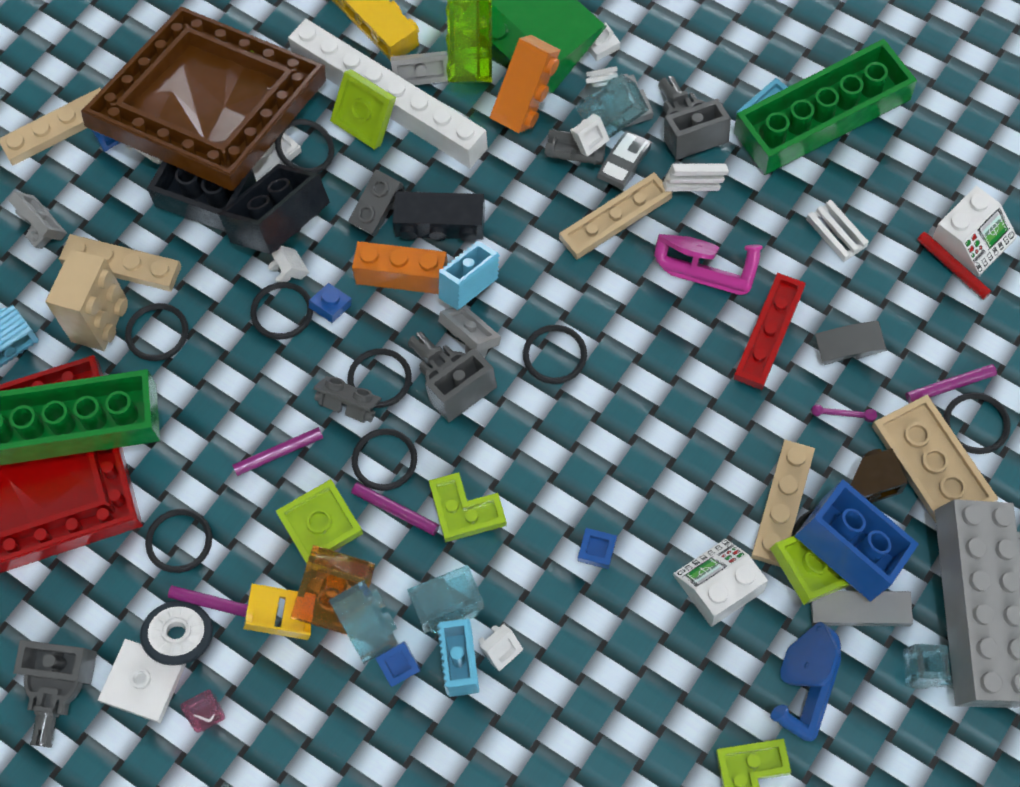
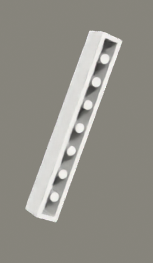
(412, 108)

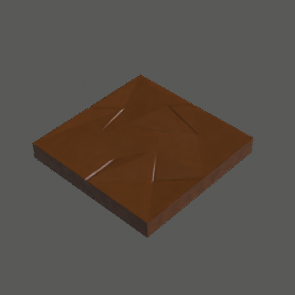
(205, 97)

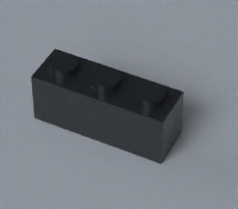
(439, 215)

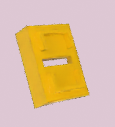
(263, 609)

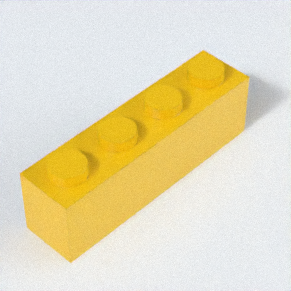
(383, 25)

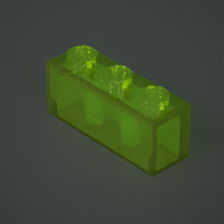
(469, 41)

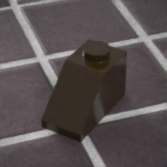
(879, 476)

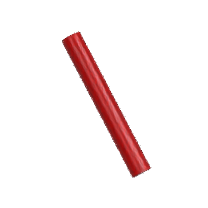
(954, 265)

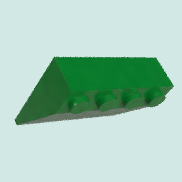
(557, 22)

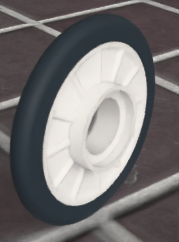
(181, 650)

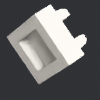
(604, 44)
(590, 135)
(289, 263)
(500, 646)

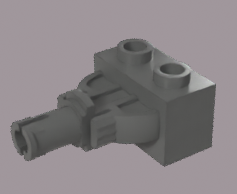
(690, 122)
(453, 377)
(52, 682)

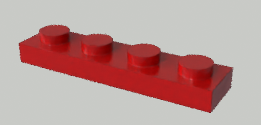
(769, 331)

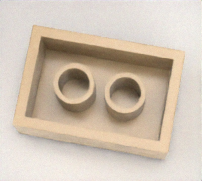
(87, 300)

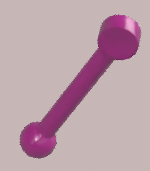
(869, 416)

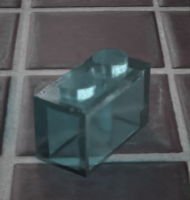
(615, 103)
(446, 599)
(364, 622)

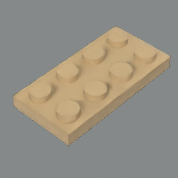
(932, 456)

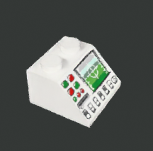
(975, 231)
(721, 581)

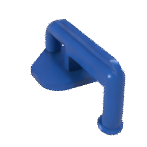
(811, 663)

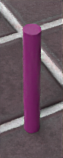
(952, 383)
(277, 451)
(395, 509)
(207, 601)

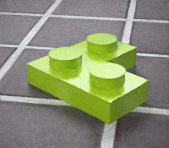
(463, 517)
(752, 762)

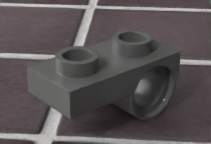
(376, 202)

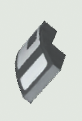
(623, 159)

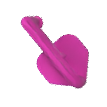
(701, 273)

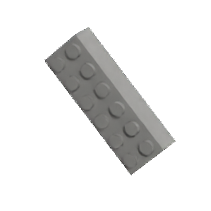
(981, 600)

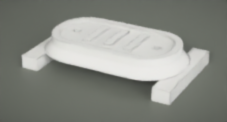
(601, 76)

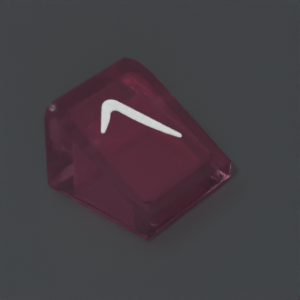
(203, 711)

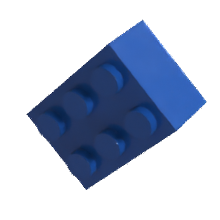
(857, 540)

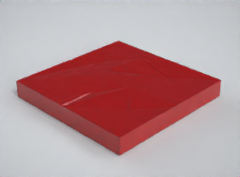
(63, 499)

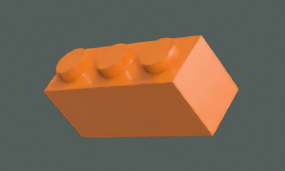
(525, 84)
(398, 267)

